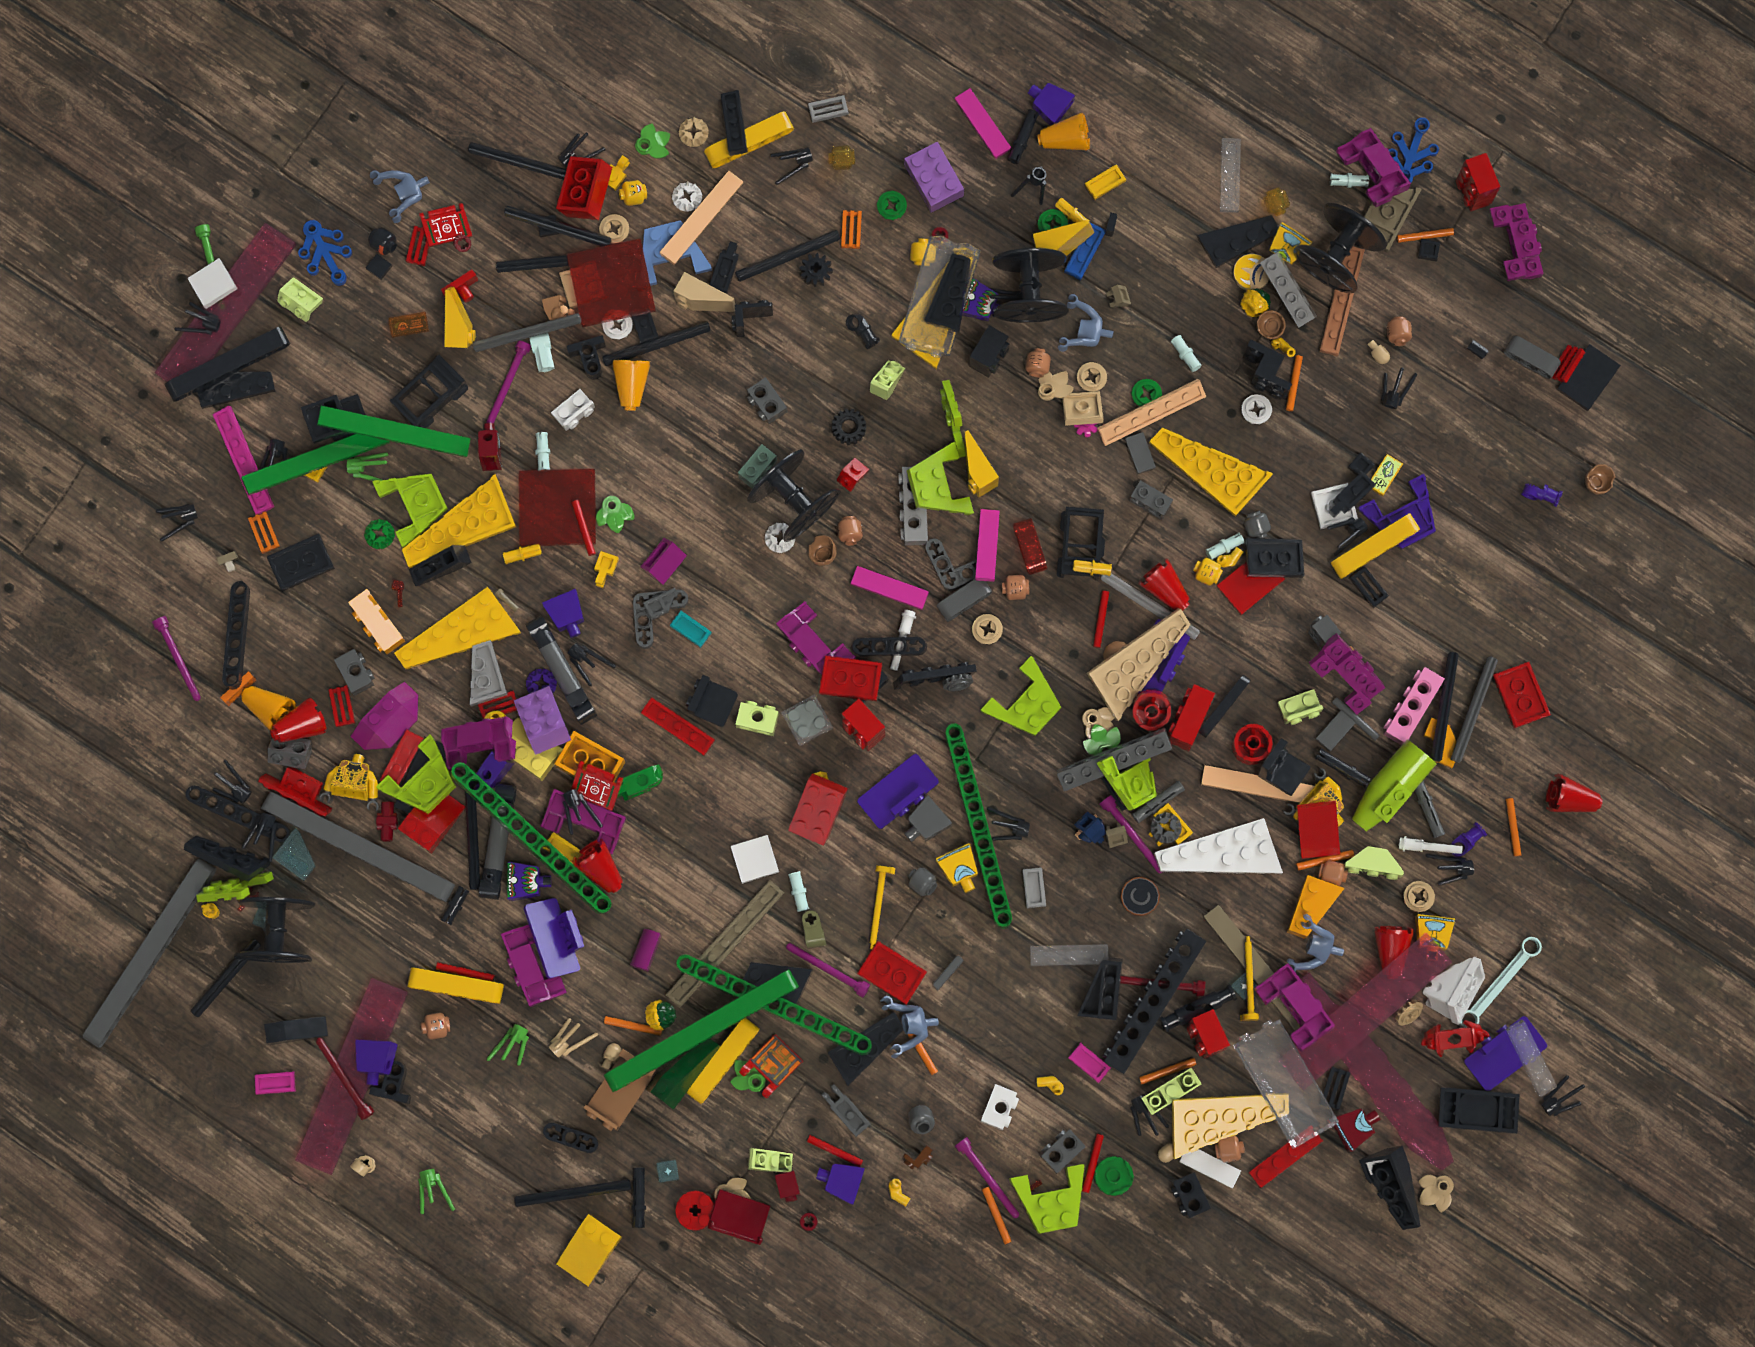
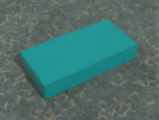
(690, 629)

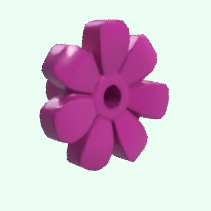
(1086, 429)

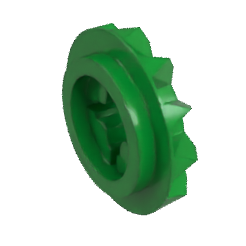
(893, 197)
(1047, 217)
(1148, 385)
(381, 542)

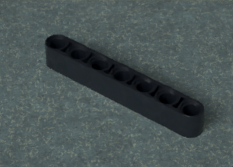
(227, 364)

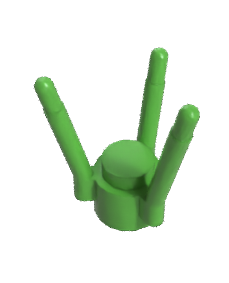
(357, 465)
(516, 1035)
(428, 1180)

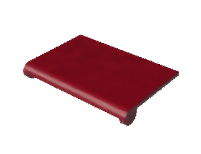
(739, 1217)

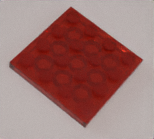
(611, 282)
(547, 509)

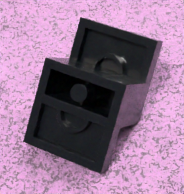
(1269, 365)
(311, 415)

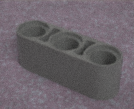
(1532, 357)
(964, 599)

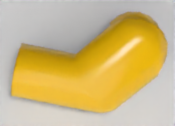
(1283, 346)
(1230, 560)
(1052, 1083)
(896, 1192)

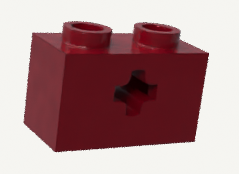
(788, 1186)

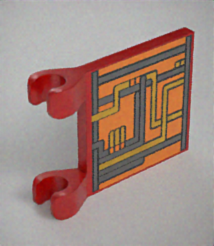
(774, 1062)

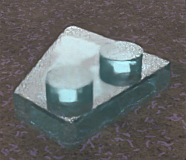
(295, 856)

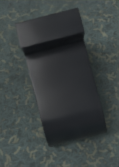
(588, 360)
(398, 1081)

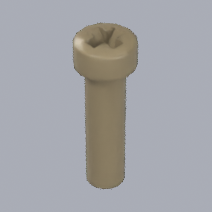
(503, 597)

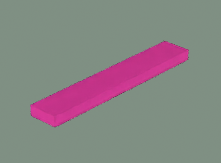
(241, 455)

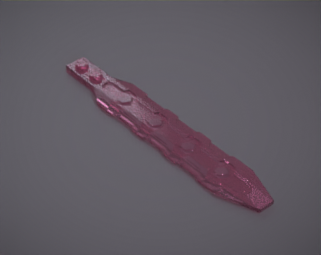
(1391, 1093)

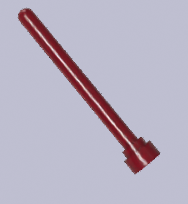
(1197, 987)
(364, 1110)

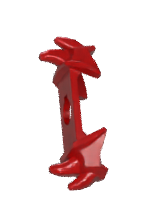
(1470, 1036)

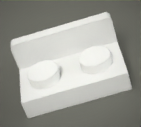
(573, 410)

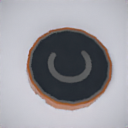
(1140, 896)

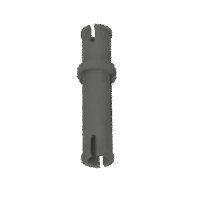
(1152, 806)
(1429, 810)

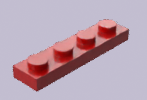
(677, 726)
(1281, 1161)

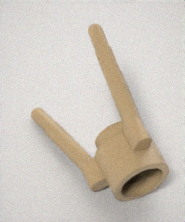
(559, 1044)

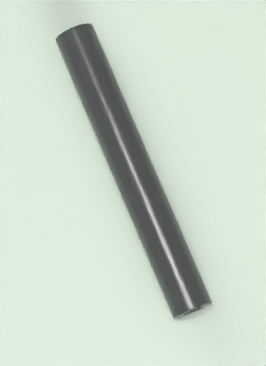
(1358, 721)

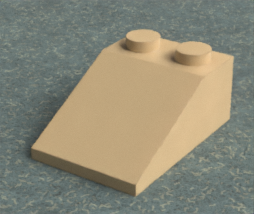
(700, 296)

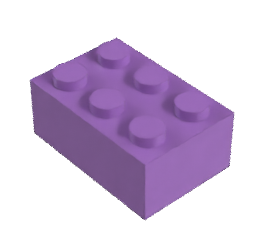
(934, 177)
(542, 720)

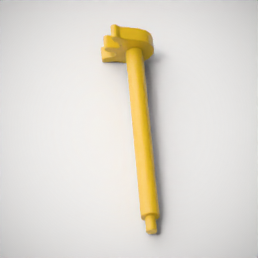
(878, 902)
(1251, 1016)

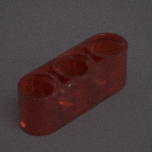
(1030, 546)

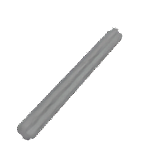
(1143, 600)

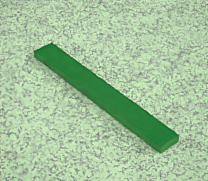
(393, 431)
(309, 462)

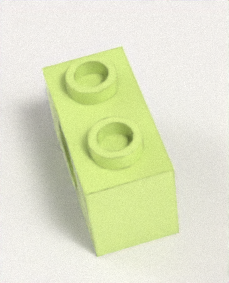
(765, 726)

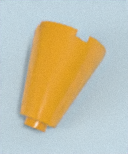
(1066, 134)
(630, 382)
(267, 705)

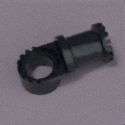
(862, 330)

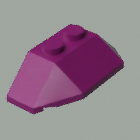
(388, 719)

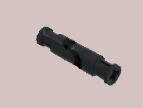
(1185, 1013)

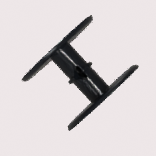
(1029, 264)
(1328, 265)
(779, 480)
(274, 940)

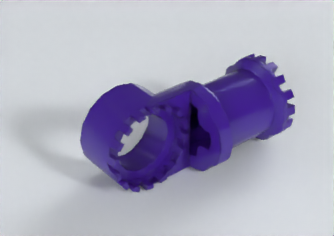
(1546, 494)
(1469, 838)

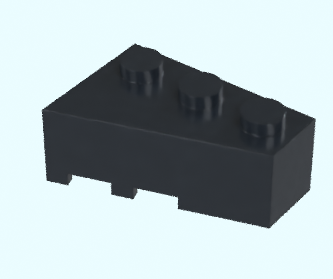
(760, 973)
(1104, 992)

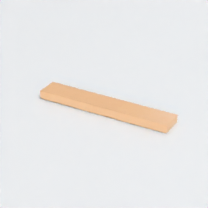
(701, 217)
(1151, 412)
(1249, 784)

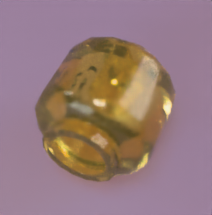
(842, 157)
(1276, 201)

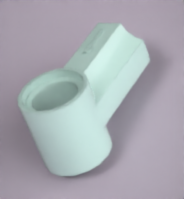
(541, 347)

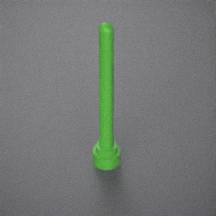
(203, 232)

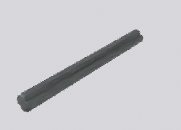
(527, 332)
(1474, 709)

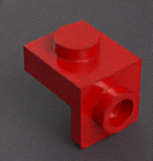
(852, 474)

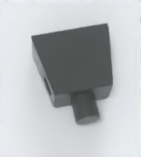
(927, 821)

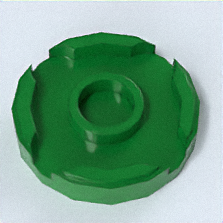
(1113, 1176)

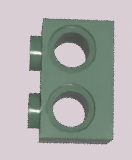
(757, 466)

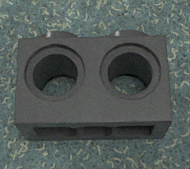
(770, 399)
(1151, 500)
(1322, 630)
(290, 753)
(1066, 1155)

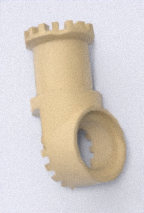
(361, 1167)

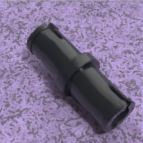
(455, 905)

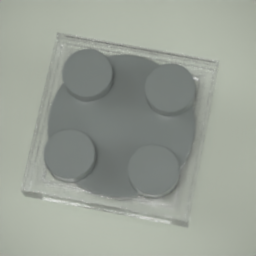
(807, 720)

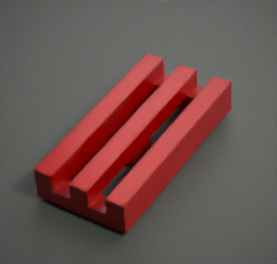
(411, 248)
(1567, 364)
(338, 690)
(502, 705)

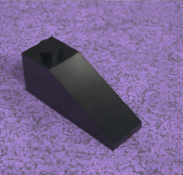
(440, 564)
(295, 1030)

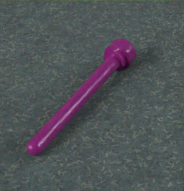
(522, 349)
(161, 625)
(1110, 805)
(859, 987)
(965, 1147)

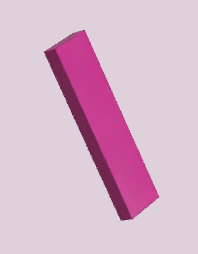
(982, 123)
(987, 545)
(889, 588)

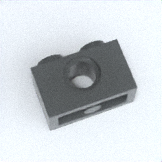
(347, 663)

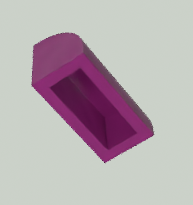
(663, 561)
(645, 950)

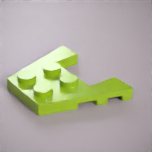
(952, 416)
(931, 486)
(421, 500)
(1033, 707)
(1132, 785)
(427, 786)
(232, 888)
(1055, 1208)

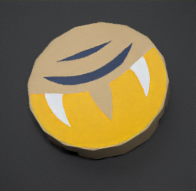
(1250, 273)

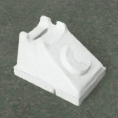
(1455, 989)

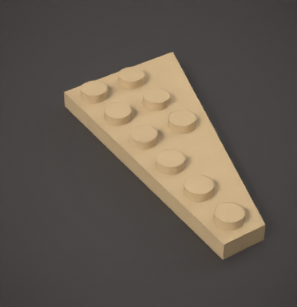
(1131, 667)

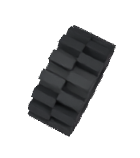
(849, 437)

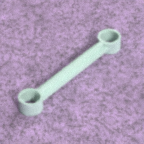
(1502, 980)

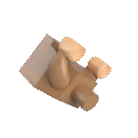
(555, 307)

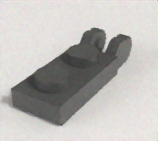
(847, 1112)

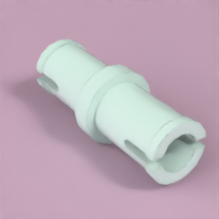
(1349, 180)
(1186, 353)
(542, 451)
(1224, 546)
(798, 891)

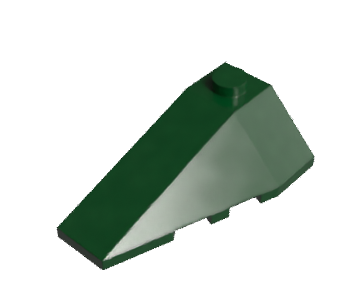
(677, 1077)

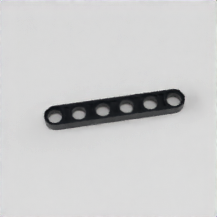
(232, 635)
(236, 816)

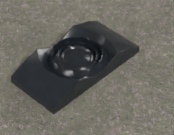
(1478, 1110)

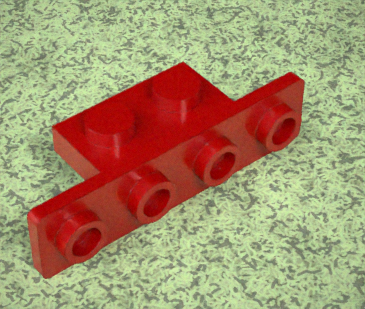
(299, 788)

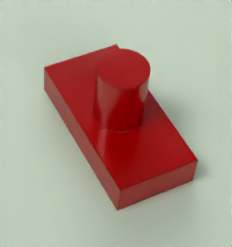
(462, 284)

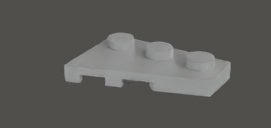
(486, 675)

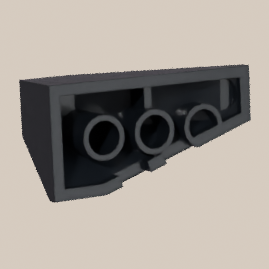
(1392, 1177)

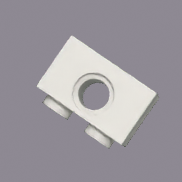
(991, 1116)

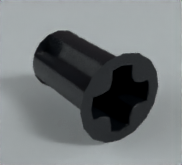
(1477, 349)

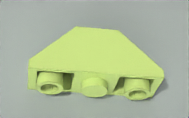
(886, 379)
(1375, 862)
(1171, 1090)
(769, 1161)

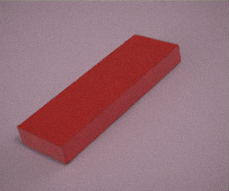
(402, 756)

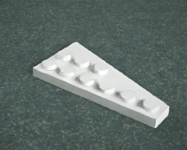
(1235, 850)

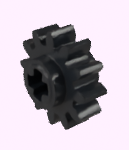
(809, 267)

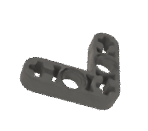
(955, 574)
(641, 611)

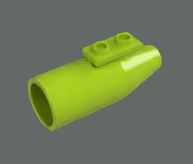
(1393, 785)

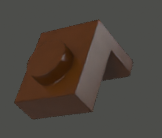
(924, 1157)

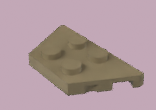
(1392, 215)

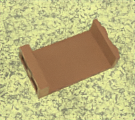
(615, 1106)

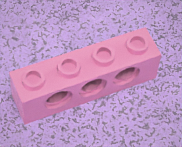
(1432, 683)

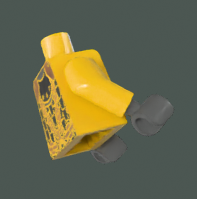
(353, 781)
(1323, 791)

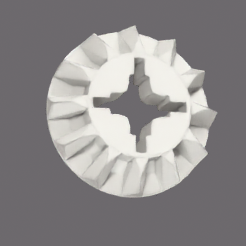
(684, 204)
(616, 333)
(1261, 402)
(771, 541)

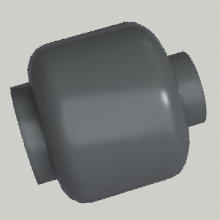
(1257, 524)
(922, 881)
(921, 1119)

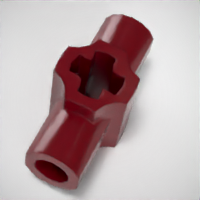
(387, 821)

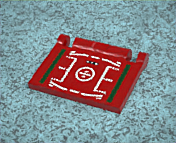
(445, 225)
(597, 785)

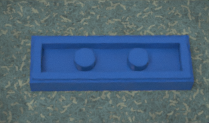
(1084, 253)

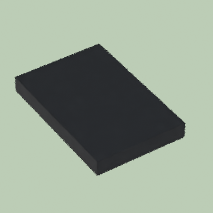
(1589, 378)
(1274, 558)
(300, 562)

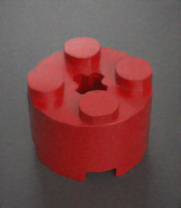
(1153, 720)
(1254, 755)
(684, 1207)

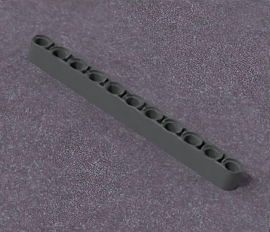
(358, 846)
(148, 953)

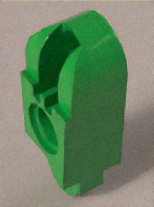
(640, 782)

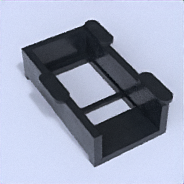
(450, 379)
(1065, 563)

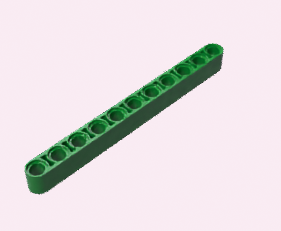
(520, 835)
(978, 835)
(781, 1011)
(701, 1031)

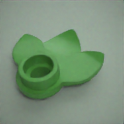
(655, 140)
(616, 516)
(1101, 739)
(745, 1082)

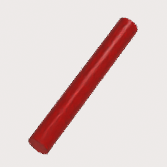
(583, 528)
(1101, 619)
(464, 972)
(835, 1151)
(1092, 1163)

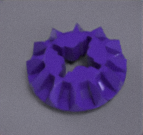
(536, 676)

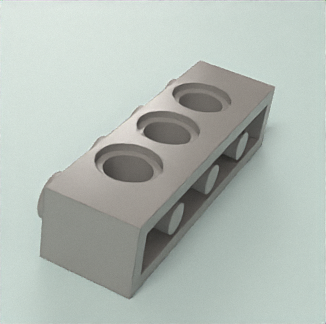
(1288, 289)
(917, 535)

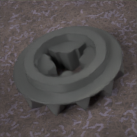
(957, 682)
(1157, 830)

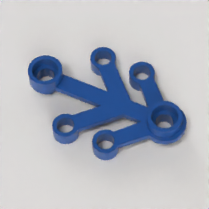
(1410, 155)
(323, 249)

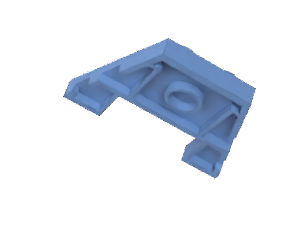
(655, 240)

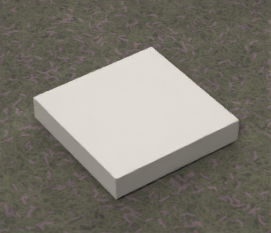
(212, 283)
(1323, 503)
(754, 859)

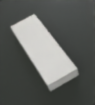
(1211, 1167)

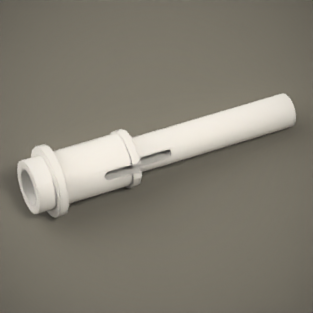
(904, 630)
(1420, 845)

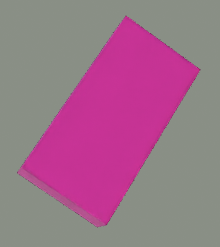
(1089, 1063)
(275, 1083)

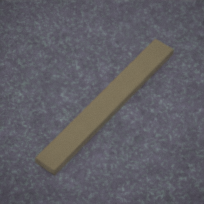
(727, 941)
(1235, 943)

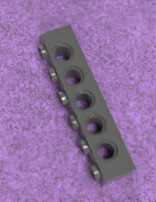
(1123, 755)

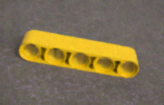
(756, 137)
(1375, 546)
(455, 985)
(723, 1060)

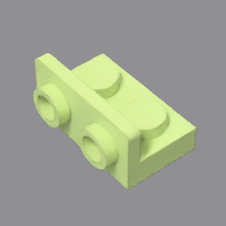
(299, 299)
(1299, 707)

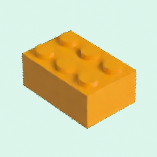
(585, 750)

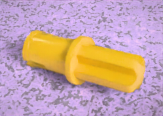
(1069, 211)
(522, 553)
(1092, 567)
(210, 910)

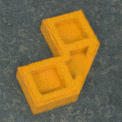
(1449, 745)

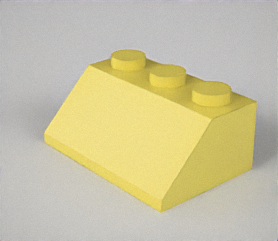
(539, 764)

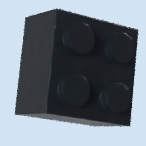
(989, 351)

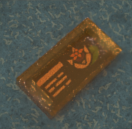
(408, 324)

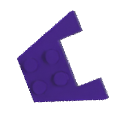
(1419, 509)

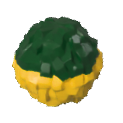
(1255, 302)
(660, 1015)

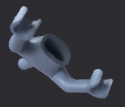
(407, 189)
(1089, 330)
(1318, 945)
(912, 1022)

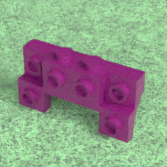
(1378, 164)
(1522, 241)
(805, 640)
(1355, 672)
(478, 737)
(611, 821)
(529, 974)
(1300, 1003)

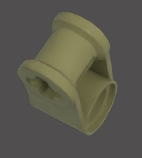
(813, 933)

